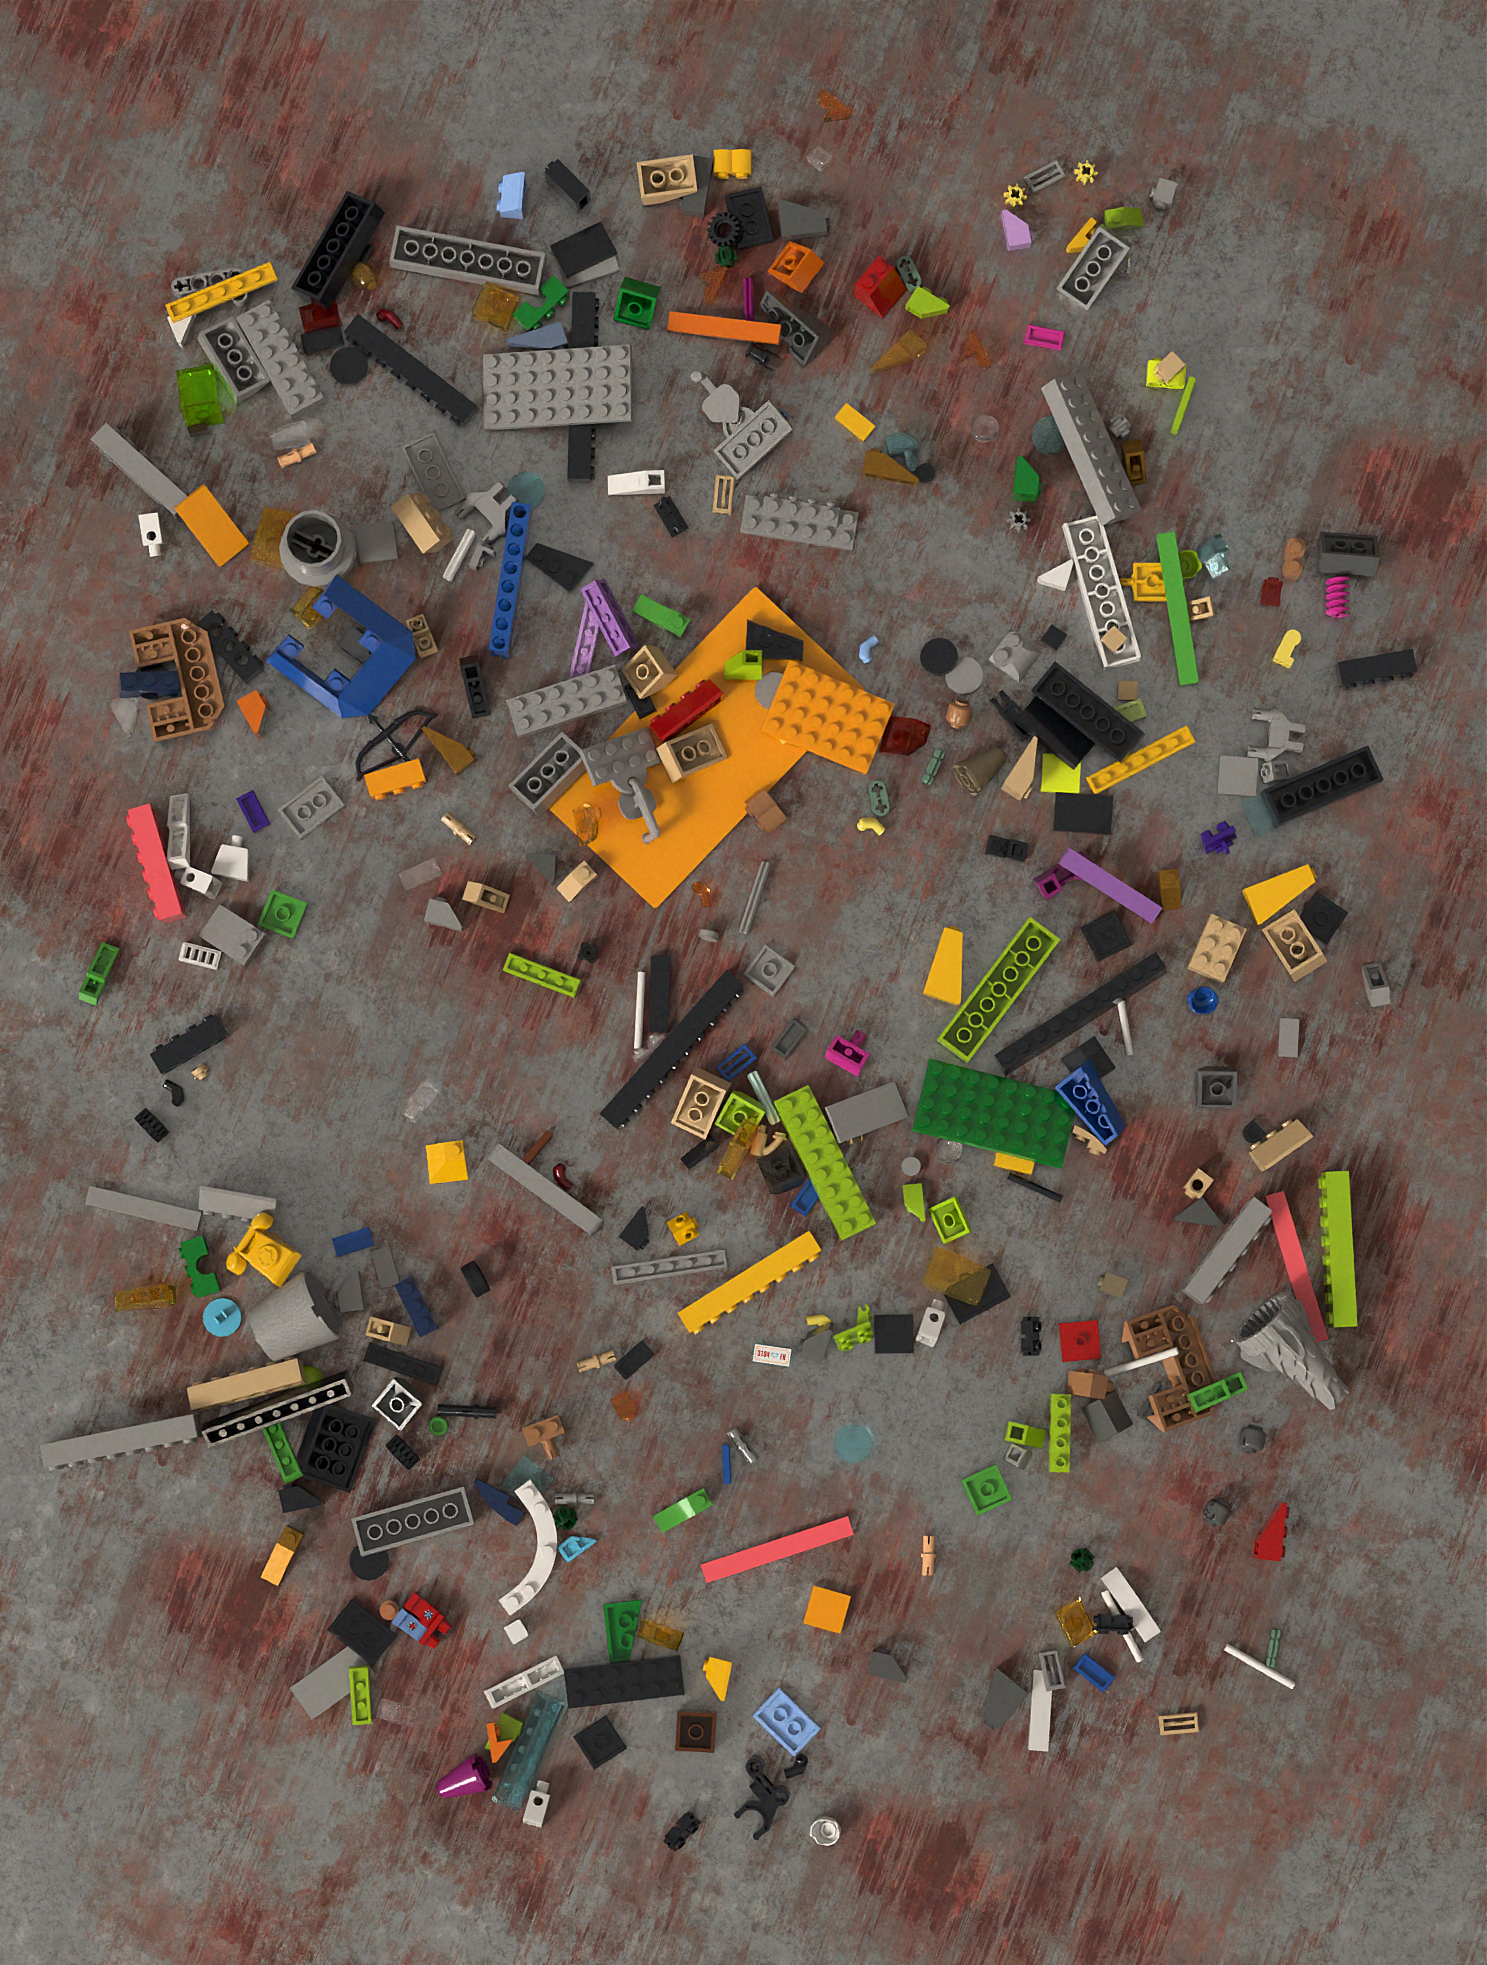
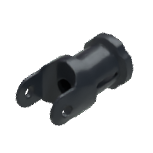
(759, 355)

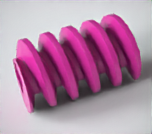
(1336, 598)

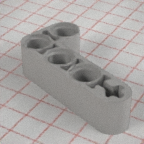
(208, 279)

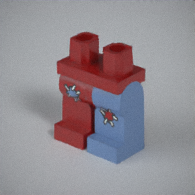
(424, 1627)

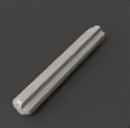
(754, 897)

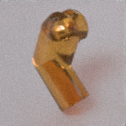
(704, 892)

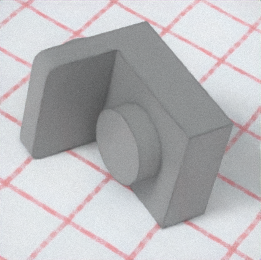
(478, 557)
(1276, 771)

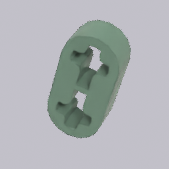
(905, 275)
(883, 797)

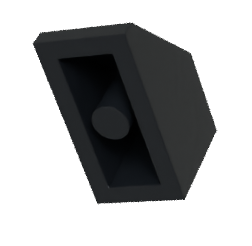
(637, 1231)

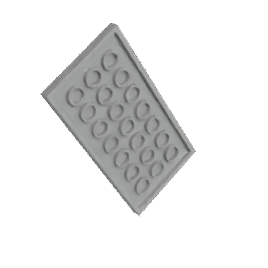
(557, 387)

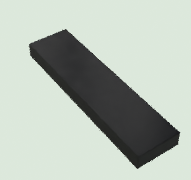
(659, 994)
(402, 1364)

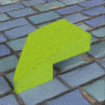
(914, 1200)

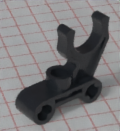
(766, 1792)

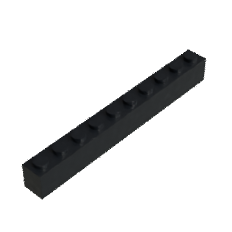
(581, 436)
(1080, 1013)
(670, 1051)

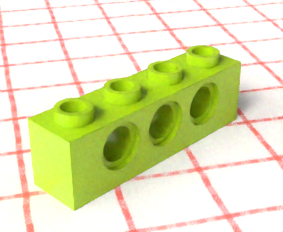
(1059, 1433)

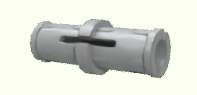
(743, 1445)
(574, 1498)

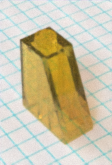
(738, 1149)

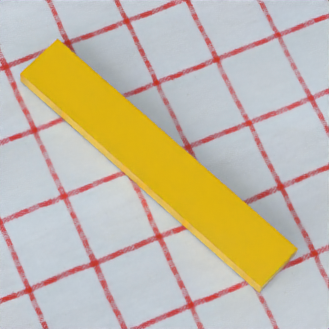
(221, 292)
(1140, 760)

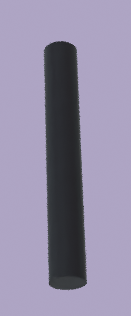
(1035, 1187)

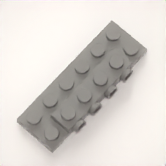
(799, 521)

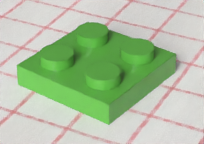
(282, 914)
(986, 1489)

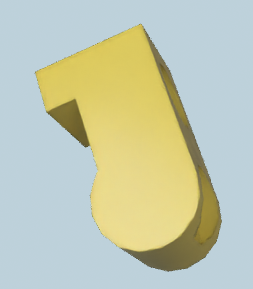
(1288, 643)

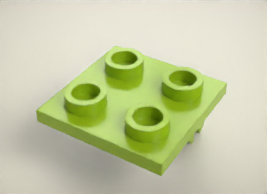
(860, 1334)

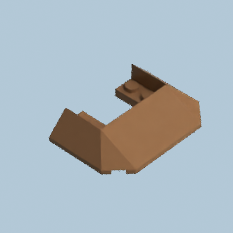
(197, 676)
(1185, 1371)

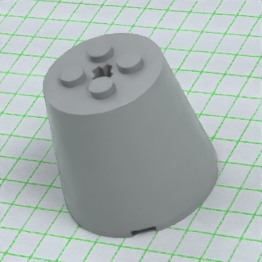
(295, 1318)

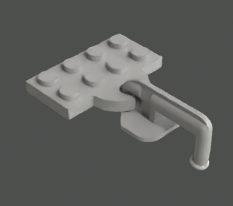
(751, 436)
(623, 760)

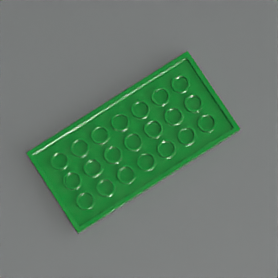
(994, 1113)

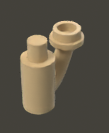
(758, 1147)

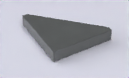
(1199, 1213)

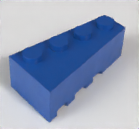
(1091, 1102)

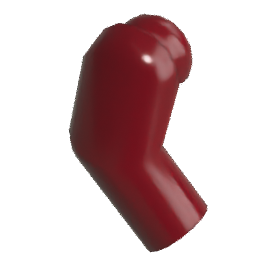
(391, 316)
(559, 1177)

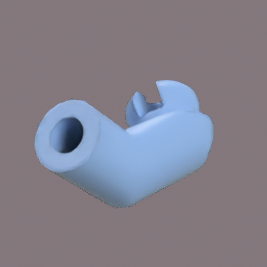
(865, 649)

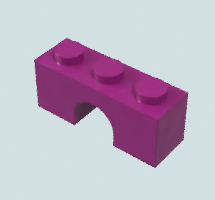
(1052, 880)

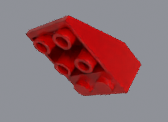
(1269, 1540)

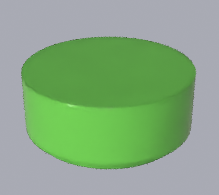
(438, 1426)

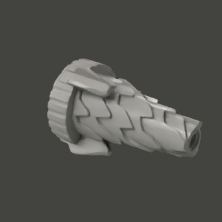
(1282, 1337)

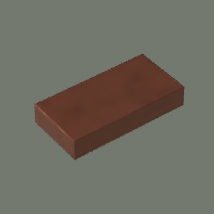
(538, 1146)

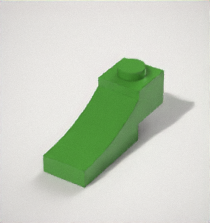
(661, 616)
(98, 973)
(1218, 1391)
(682, 1510)

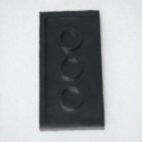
(1054, 732)

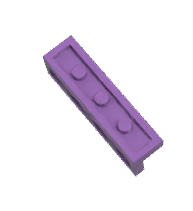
(609, 617)

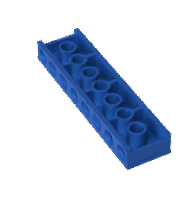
(510, 579)

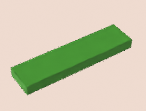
(282, 1452)

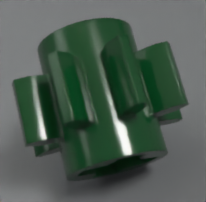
(726, 257)
(565, 1518)
(1082, 1560)

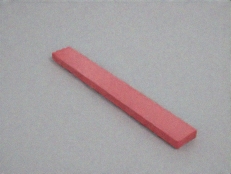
(1295, 1262)
(777, 1549)

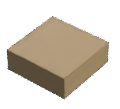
(1113, 639)
(1127, 690)

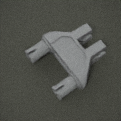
(491, 508)
(1278, 735)

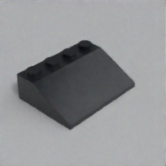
(334, 1446)

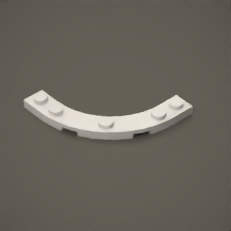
(545, 1552)

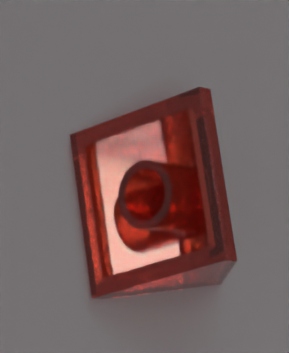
(316, 317)

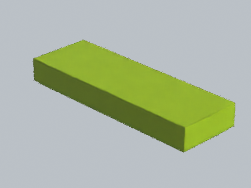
(1183, 405)
(360, 1694)

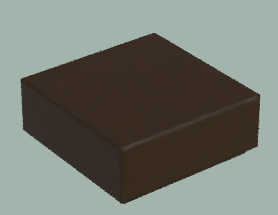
(198, 430)

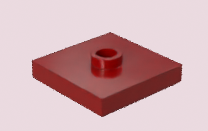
(1079, 1341)

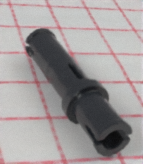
(467, 1411)

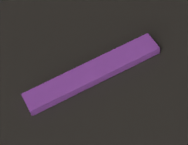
(1110, 885)

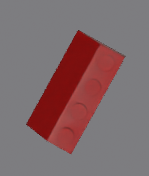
(687, 711)

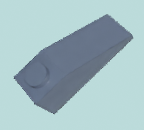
(545, 338)

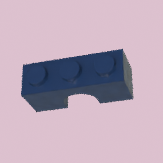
(160, 682)
(416, 1307)

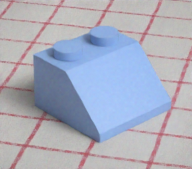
(513, 196)

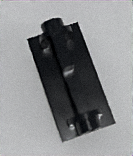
(670, 516)
(1032, 1345)
(1105, 1624)
(688, 1825)

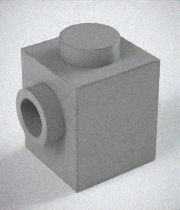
(1163, 193)

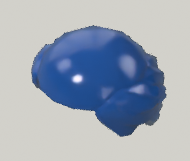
(1202, 1000)

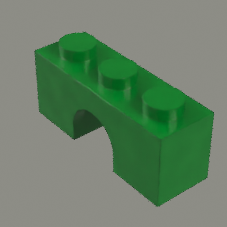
(531, 317)
(193, 1251)

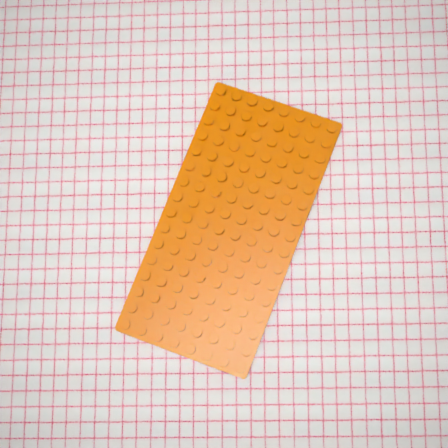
(710, 803)

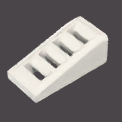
(182, 957)

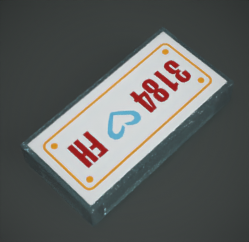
(772, 1355)

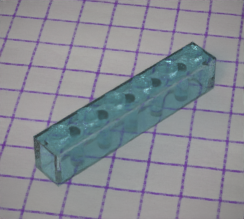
(528, 1751)

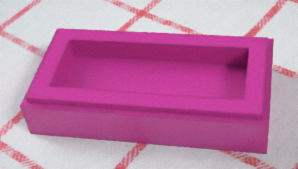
(1044, 337)

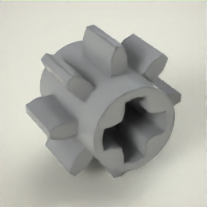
(1119, 426)
(1017, 515)

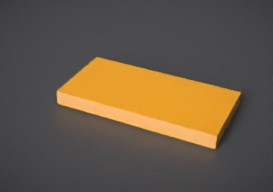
(211, 525)

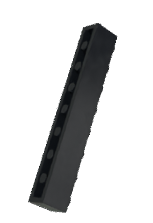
(411, 370)
(277, 1409)

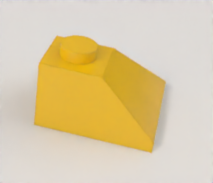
(447, 1162)
(718, 1674)

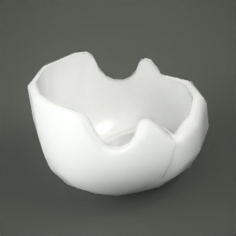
(825, 1830)

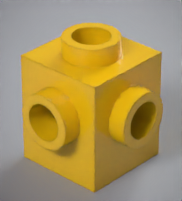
(683, 1228)

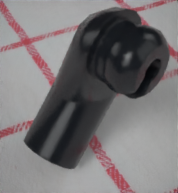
(176, 1091)
(798, 1768)

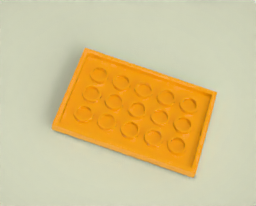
(827, 717)

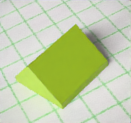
(950, 1220)

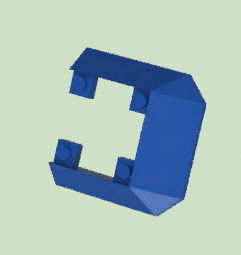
(385, 637)

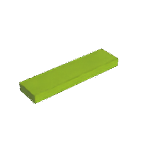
(541, 975)

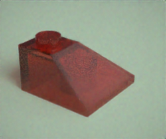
(904, 736)

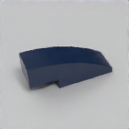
(499, 1502)

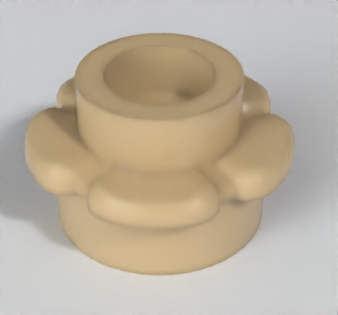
(200, 1071)

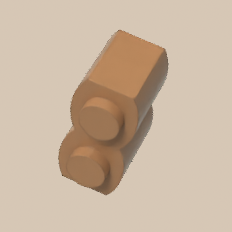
(1293, 563)
(765, 810)

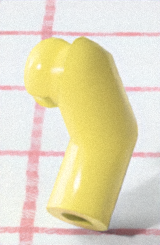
(871, 822)
(820, 1319)

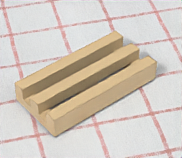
(721, 510)
(1176, 1723)

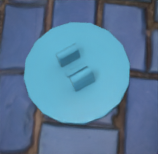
(222, 1317)

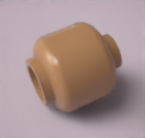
(959, 713)

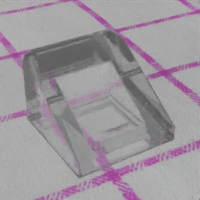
(819, 158)

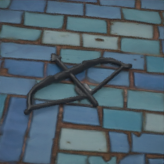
(397, 748)

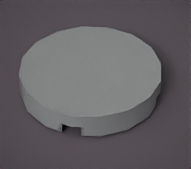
(965, 676)
(766, 688)

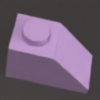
(1016, 231)

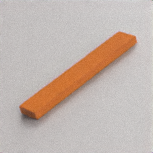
(724, 328)

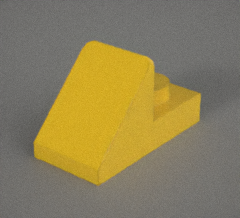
(1080, 240)

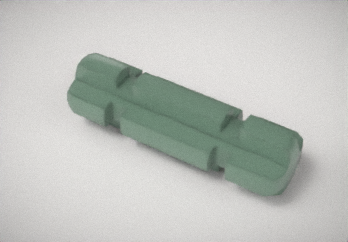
(933, 766)
(1274, 1647)

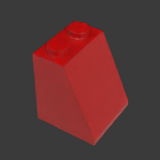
(879, 287)

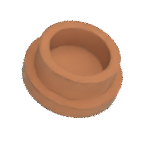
(389, 1610)

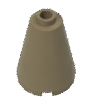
(979, 769)

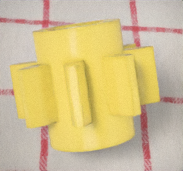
(1086, 167)
(1014, 201)

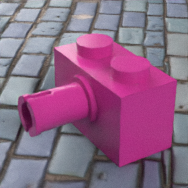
(848, 1054)

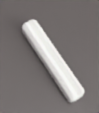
(459, 555)

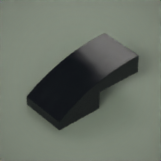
(321, 339)
(1006, 848)

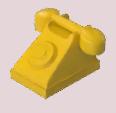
(264, 1252)

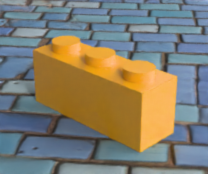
(395, 779)

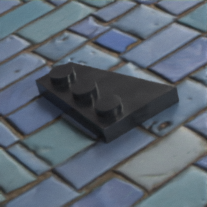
(559, 566)
(773, 643)

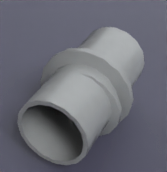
(317, 529)

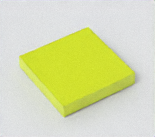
(1059, 776)

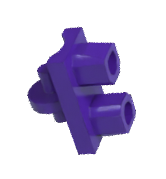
(1220, 841)

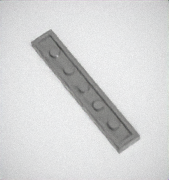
(143, 1208)
(669, 1266)

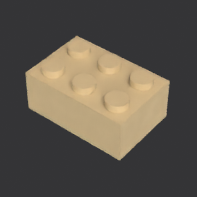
(423, 522)
(1216, 948)

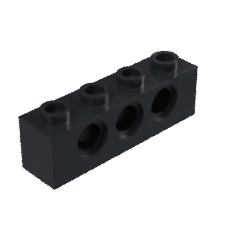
(245, 672)

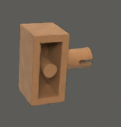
(1088, 1383)
(544, 1433)

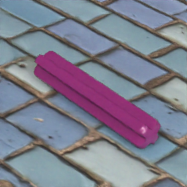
(748, 289)

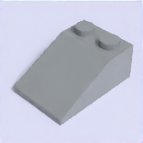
(233, 935)

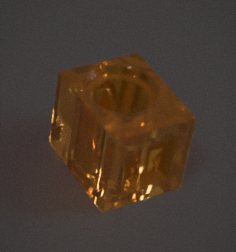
(624, 1406)

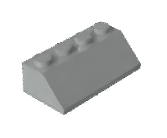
(233, 359)
(236, 1204)

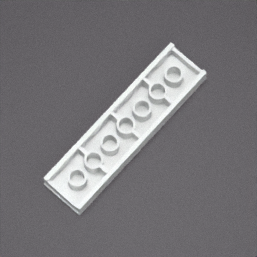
(1101, 590)

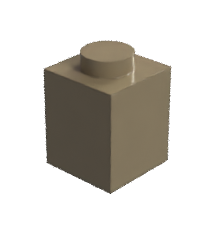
(1112, 1284)

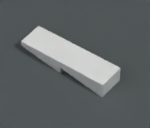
(179, 834)
(524, 1682)
(1040, 1713)

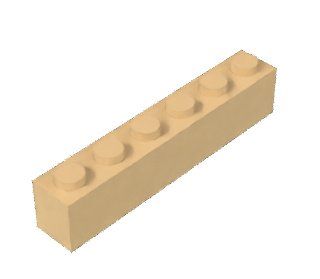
(246, 1385)

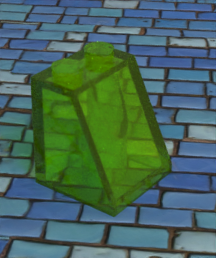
(200, 395)

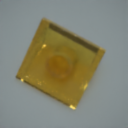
(1074, 1622)

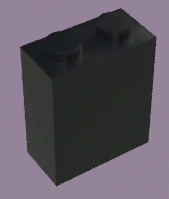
(567, 185)

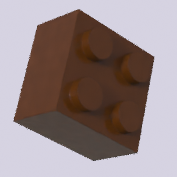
(695, 1731)

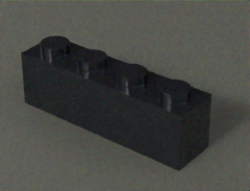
(1376, 668)
(189, 1045)

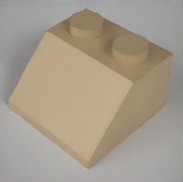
(648, 671)

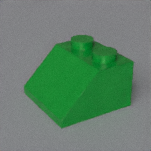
(637, 303)
(1026, 482)

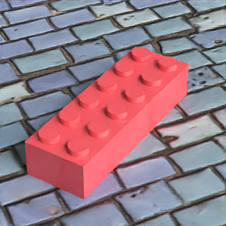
(153, 857)

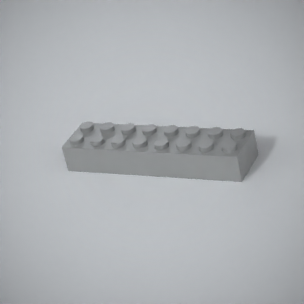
(467, 260)
(1091, 448)
(122, 1440)

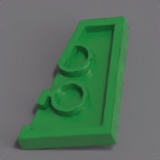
(620, 1628)

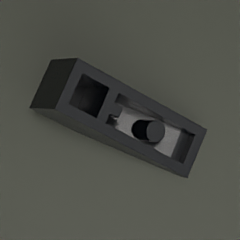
(474, 686)

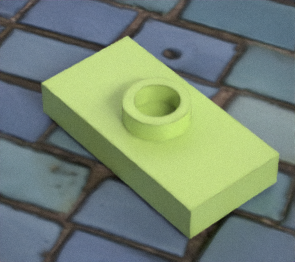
(1132, 710)

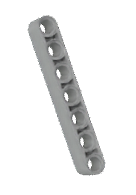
(545, 1189)

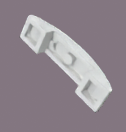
(1130, 1604)

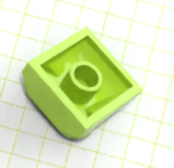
(736, 1109)

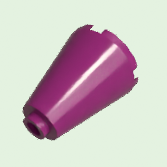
(466, 1778)

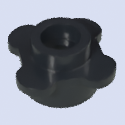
(589, 957)

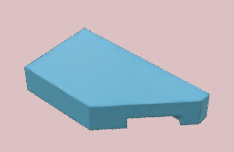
(574, 1546)

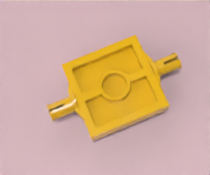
(1146, 583)

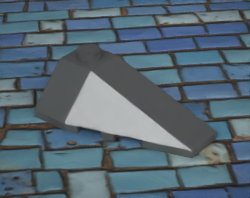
(800, 330)

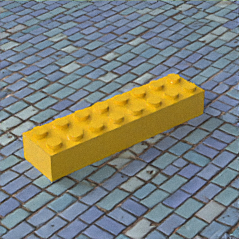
(750, 1281)

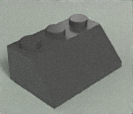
(1348, 554)

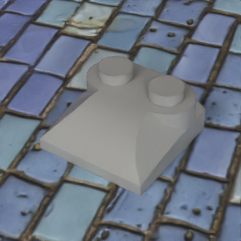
(1014, 655)

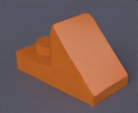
(496, 1747)

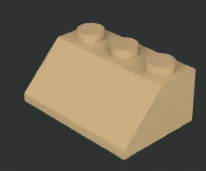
(1279, 1144)

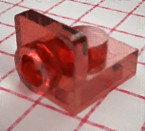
(1271, 592)

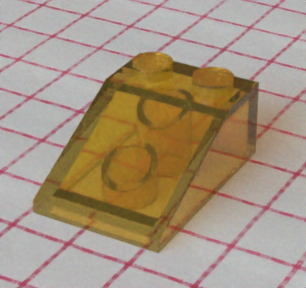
(268, 537)
(956, 1276)

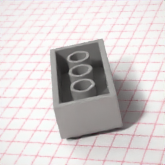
(1094, 266)
(549, 774)

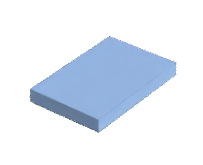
(786, 1721)

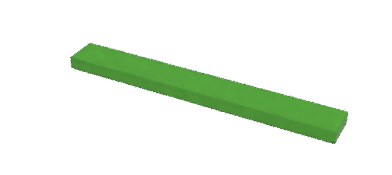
(1177, 608)

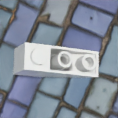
(637, 483)

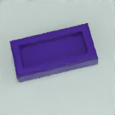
(253, 811)

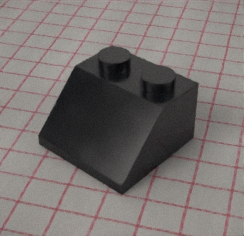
(1092, 1050)
(297, 1498)

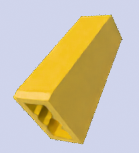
(1273, 894)
(946, 970)

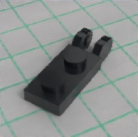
(1010, 714)

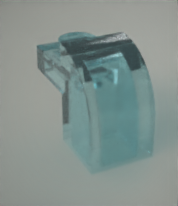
(903, 444)
(1212, 555)

